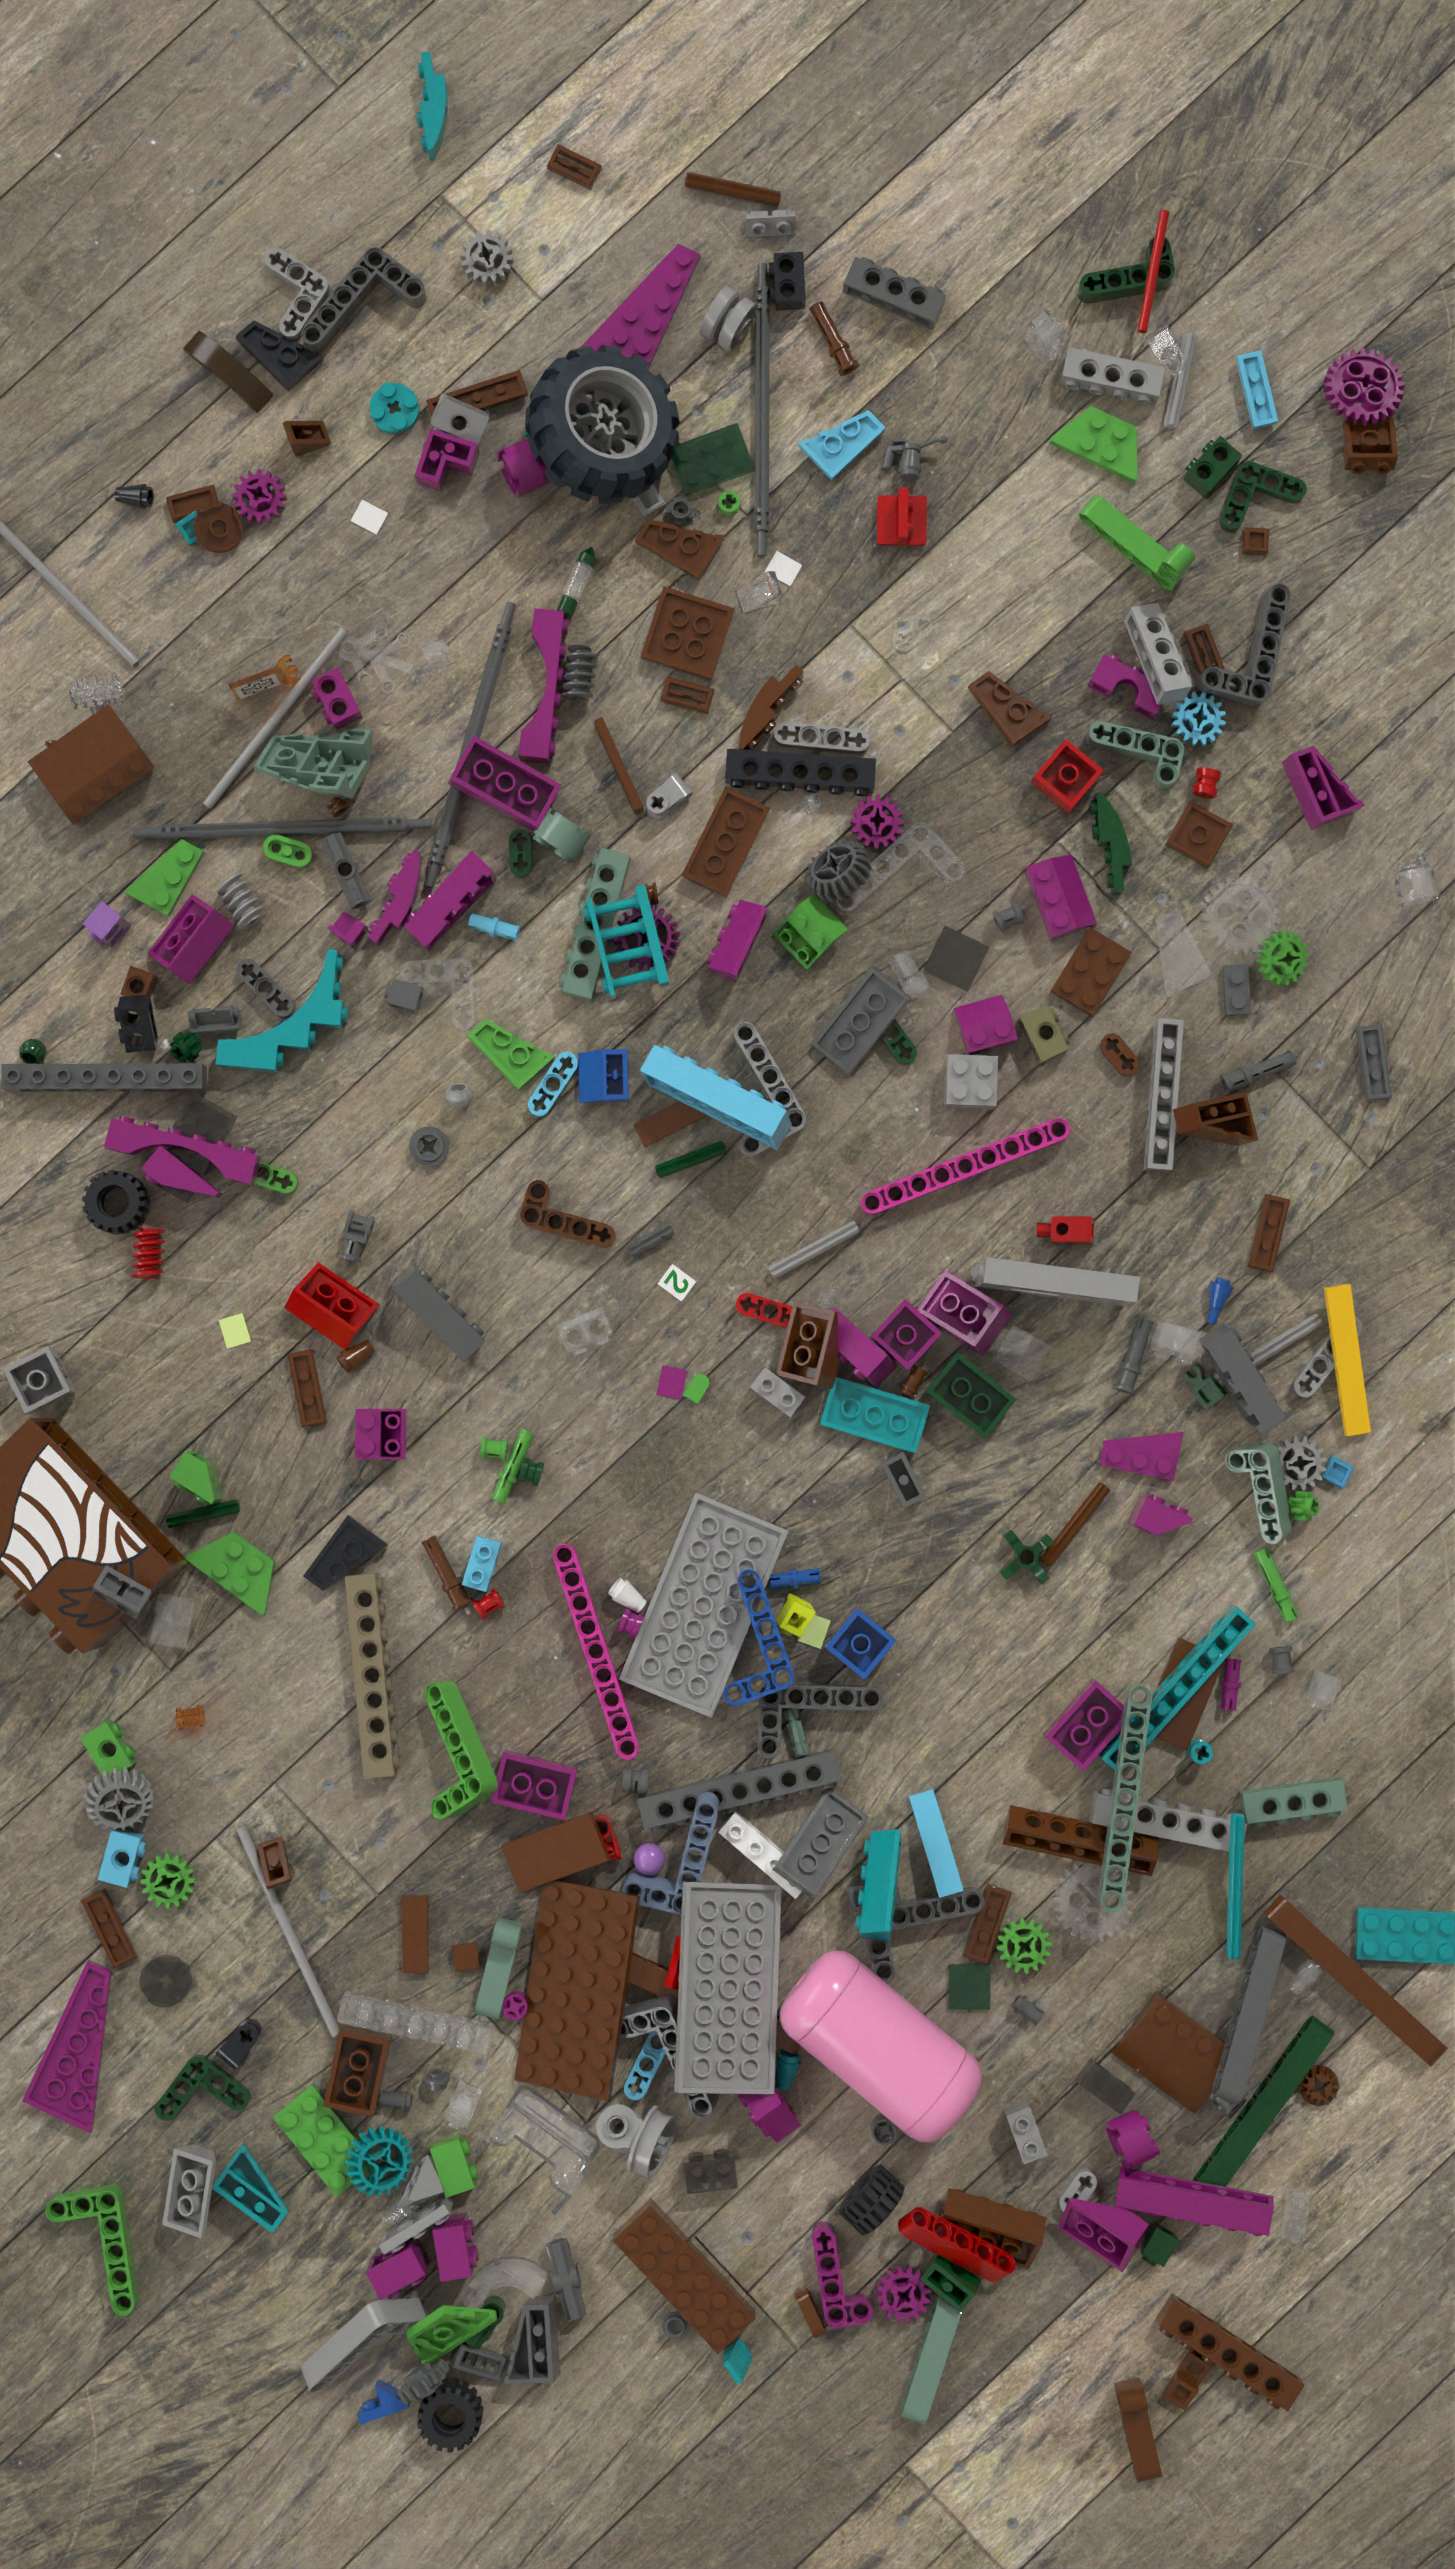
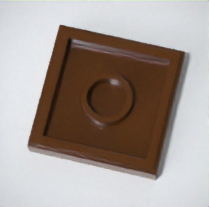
(1198, 834)

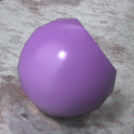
(649, 1859)

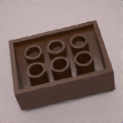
(91, 764)
(1172, 2051)

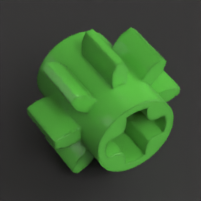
(1303, 1506)

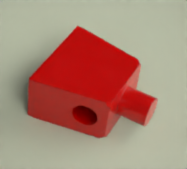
(1079, 1230)

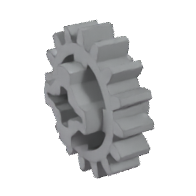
(475, 261)
(1297, 1453)

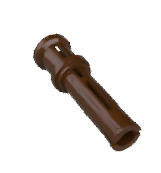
(837, 347)
(451, 1584)

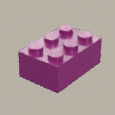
(1086, 1724)
(534, 1784)

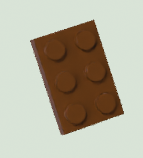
(1091, 972)

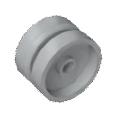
(728, 319)

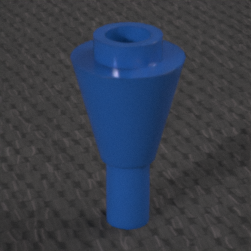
(1219, 1293)

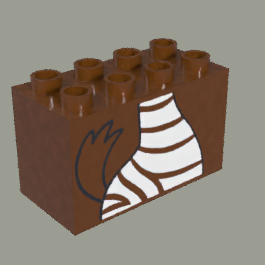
(61, 1530)

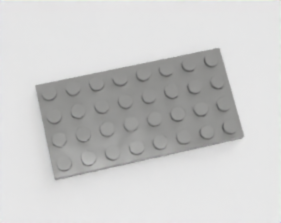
(698, 1608)
(728, 1988)

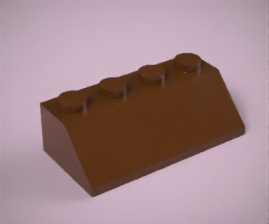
(999, 2224)

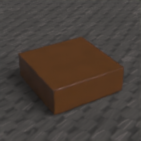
(1255, 541)
(466, 1956)

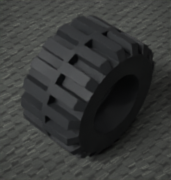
(95, 1202)
(871, 2200)
(450, 2436)

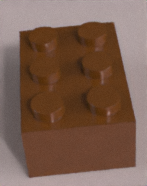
(357, 2070)

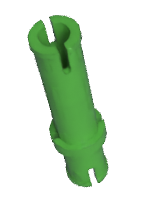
(524, 1438)
(1280, 1594)

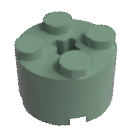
(561, 834)

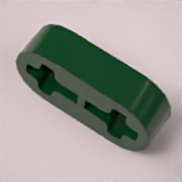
(526, 853)

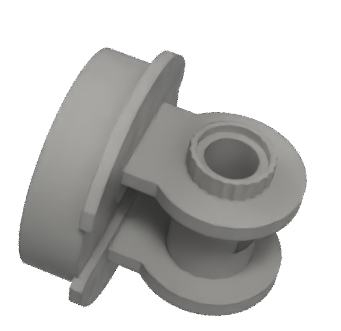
(644, 2139)

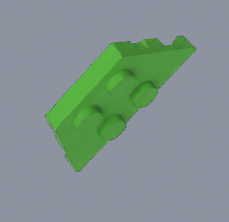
(1101, 441)
(238, 1568)
(446, 2330)

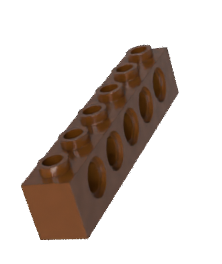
(1074, 1839)
(1280, 2395)

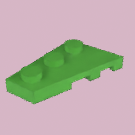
(167, 878)
(512, 1056)

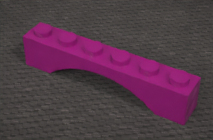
(536, 736)
(132, 1139)

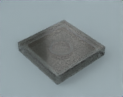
(956, 958)

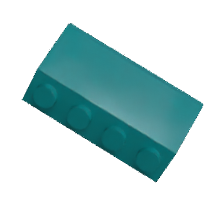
(880, 1885)

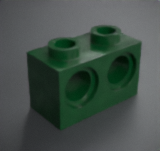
(1215, 469)

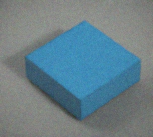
(1337, 1472)

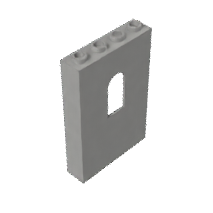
(1056, 1282)

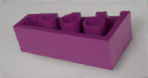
(450, 900)

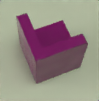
(348, 929)

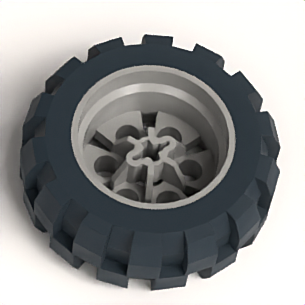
(563, 436)

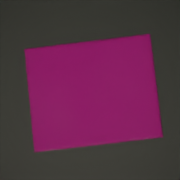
(671, 1382)

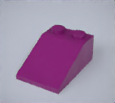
(964, 1312)
(1104, 2230)

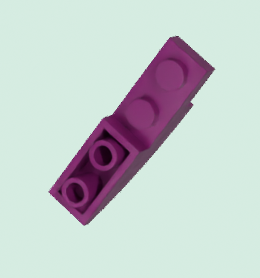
(405, 890)

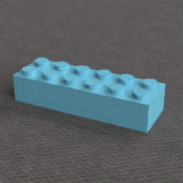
(716, 1096)

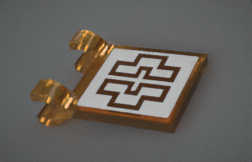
(266, 679)

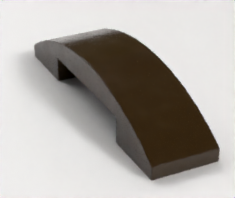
(228, 370)

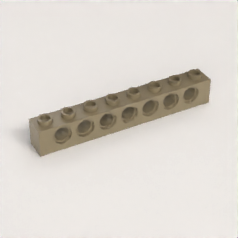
(372, 1764)

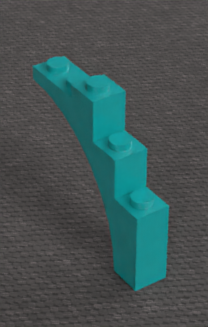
(297, 1032)

